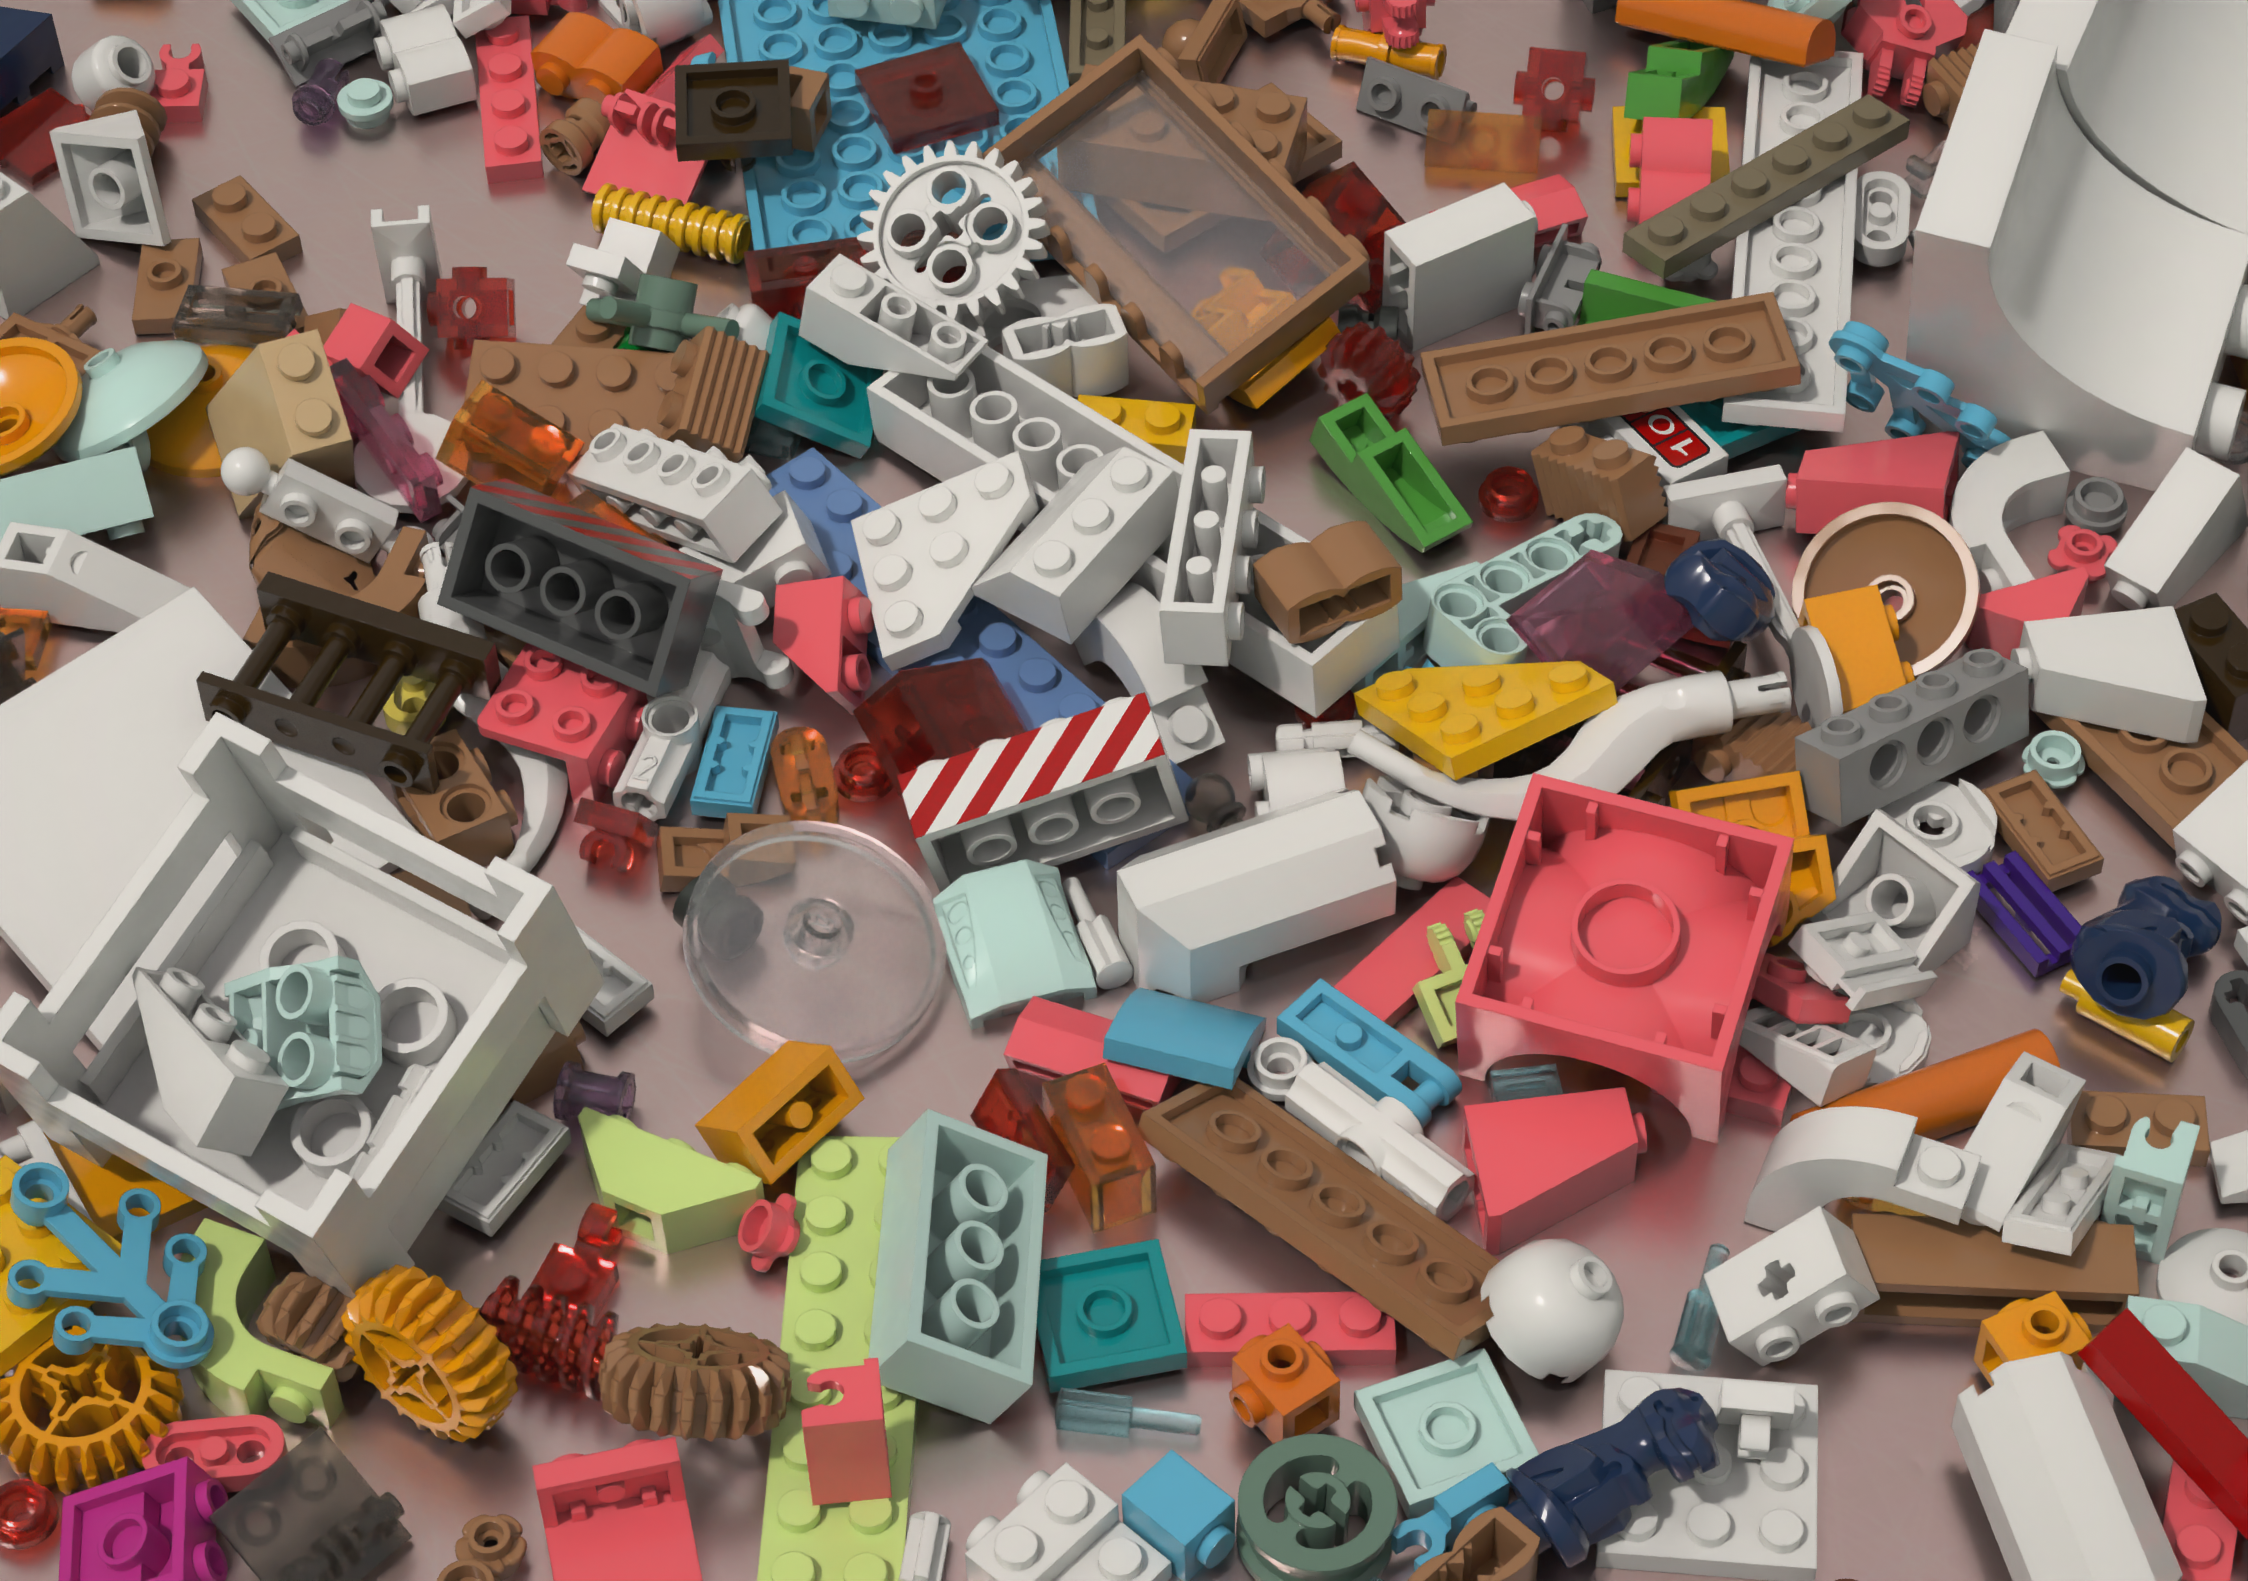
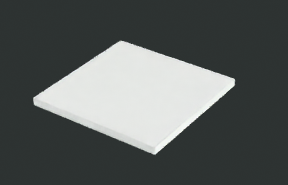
(98, 784)

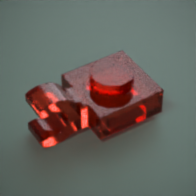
(584, 1270)

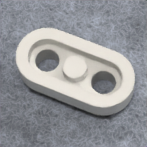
(1881, 218)

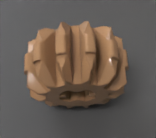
(306, 1321)

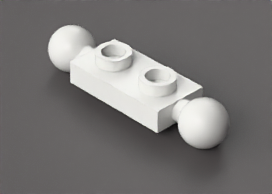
(314, 503)

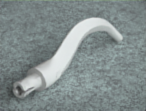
(1608, 746)
(542, 776)

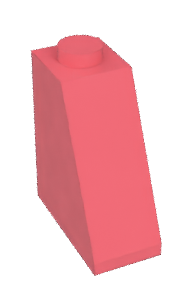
(1903, 470)
(1547, 1159)

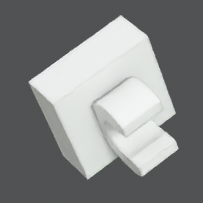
(1756, 1410)

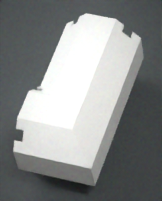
(1250, 892)
(2060, 1476)

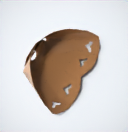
(302, 557)

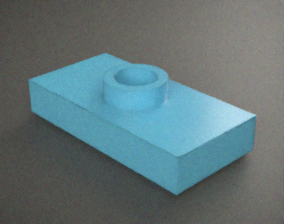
(734, 762)

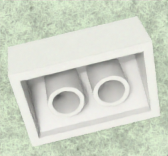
(1084, 544)

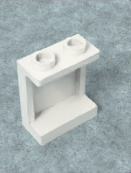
(2214, 843)

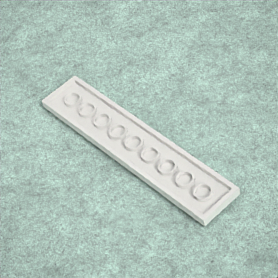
(1803, 249)

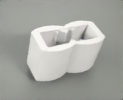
(425, 60)
(1076, 352)

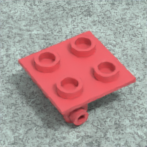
(642, 149)

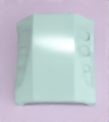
(1011, 940)
(314, 1024)

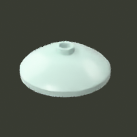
(129, 394)

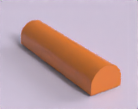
(1735, 27)
(1953, 1091)

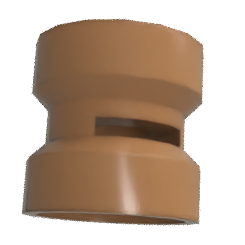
(573, 141)

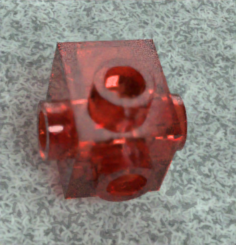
(1551, 67)
(494, 307)

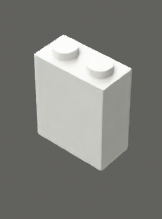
(1459, 265)

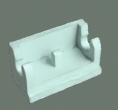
(2149, 1187)

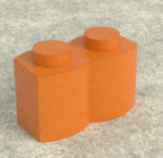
(593, 60)

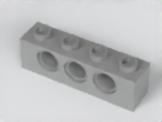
(1913, 736)

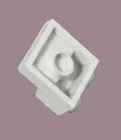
(1061, 1534)

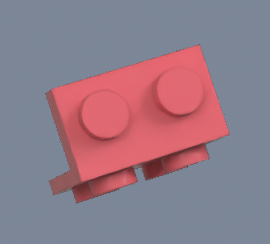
(567, 715)
(618, 1515)

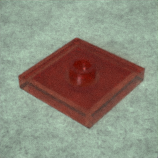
(926, 97)

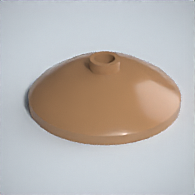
(1907, 556)

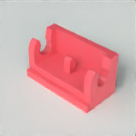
(847, 1439)

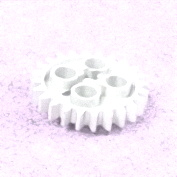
(916, 204)

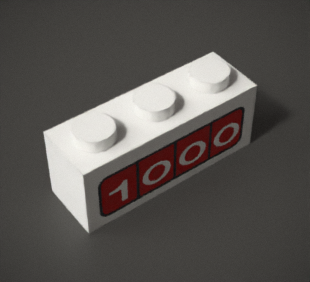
(1670, 434)

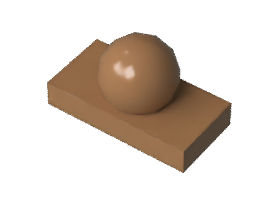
(1209, 45)

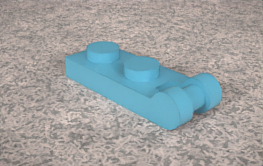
(1367, 1050)

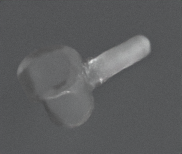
(1923, 171)

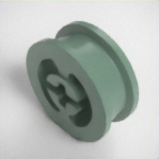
(1333, 1483)

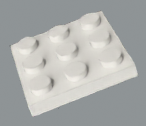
(1734, 1519)

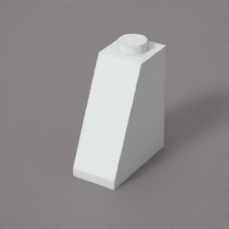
(35, 251)
(2178, 533)
(2115, 672)

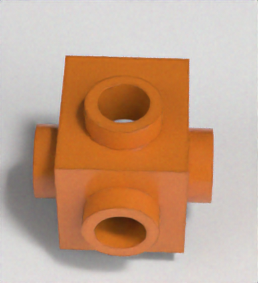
(1284, 1385)

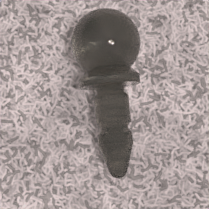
(1212, 801)

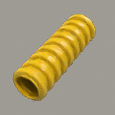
(685, 225)

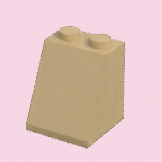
(285, 409)

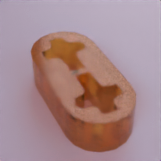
(815, 779)

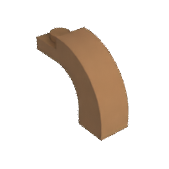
(395, 588)

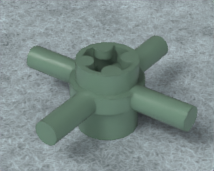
(659, 315)

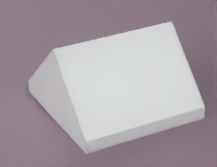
(110, 180)
(1909, 887)

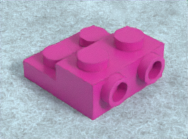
(145, 1528)

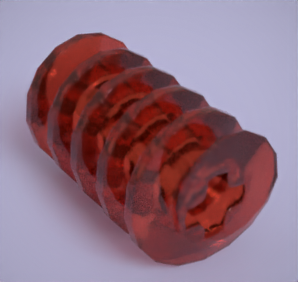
(547, 1338)

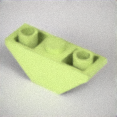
(663, 1186)

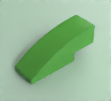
(1676, 80)
(1389, 474)

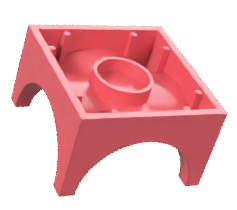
(1625, 943)

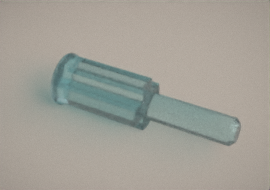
(1699, 1320)
(1115, 1415)

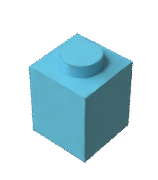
(1181, 1515)

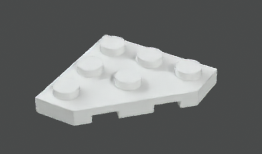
(932, 550)

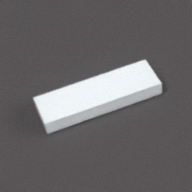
(2061, 1200)

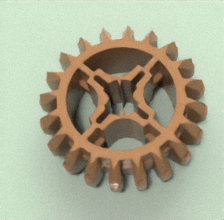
(695, 1381)

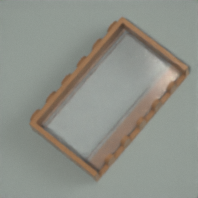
(1182, 222)

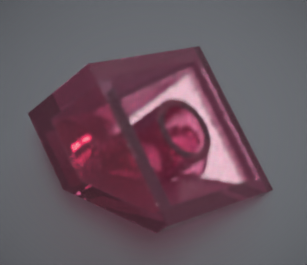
(1604, 616)

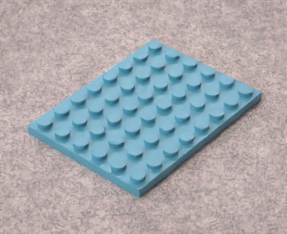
(825, 190)

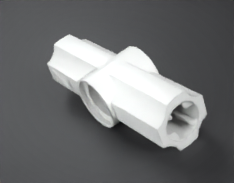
(672, 740)
(1381, 1138)

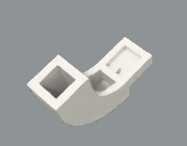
(2000, 492)
(1130, 643)
(1859, 1155)

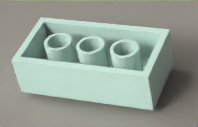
(959, 1267)

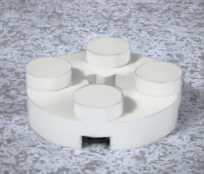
(1964, 814)

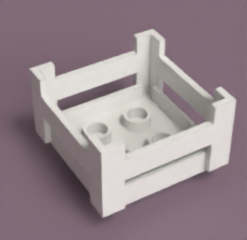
(448, 986)

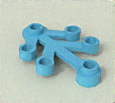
(1911, 390)
(111, 1276)

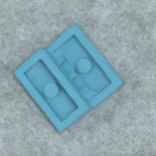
(1183, 1037)

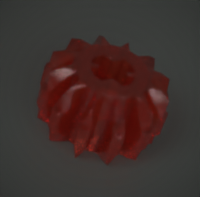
(1369, 363)

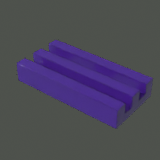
(2034, 908)

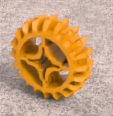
(430, 1353)
(91, 1427)

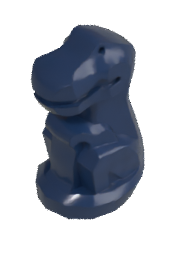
(1722, 590)
(2139, 951)
(1587, 1485)

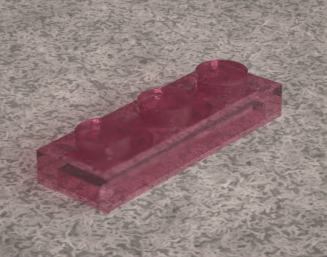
(388, 441)

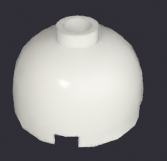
(1422, 835)
(1553, 1308)

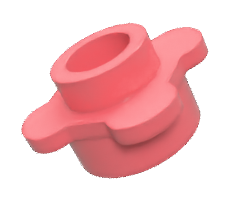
(2082, 548)
(769, 1231)

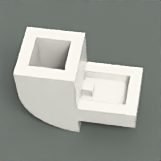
(620, 259)

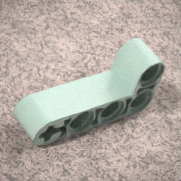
(1471, 610)

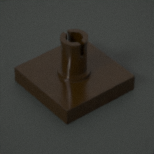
(733, 112)

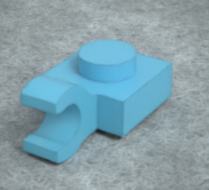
(1451, 1513)

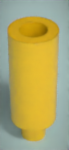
(2160, 1035)

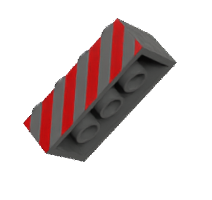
(579, 587)

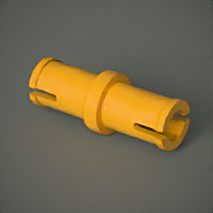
(1357, 45)

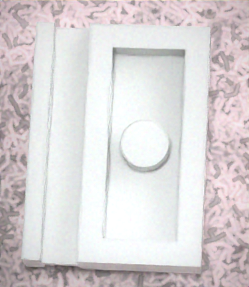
(1862, 959)

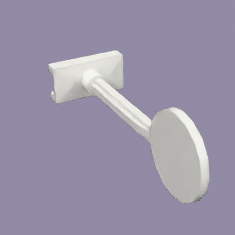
(408, 272)
(1732, 509)

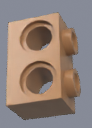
(465, 808)

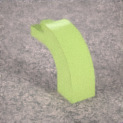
(240, 1370)

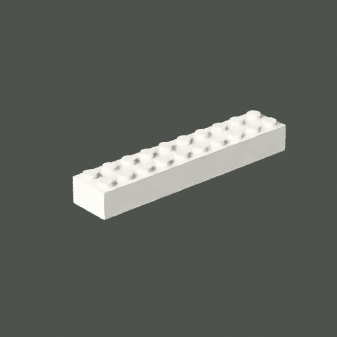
(1007, 409)

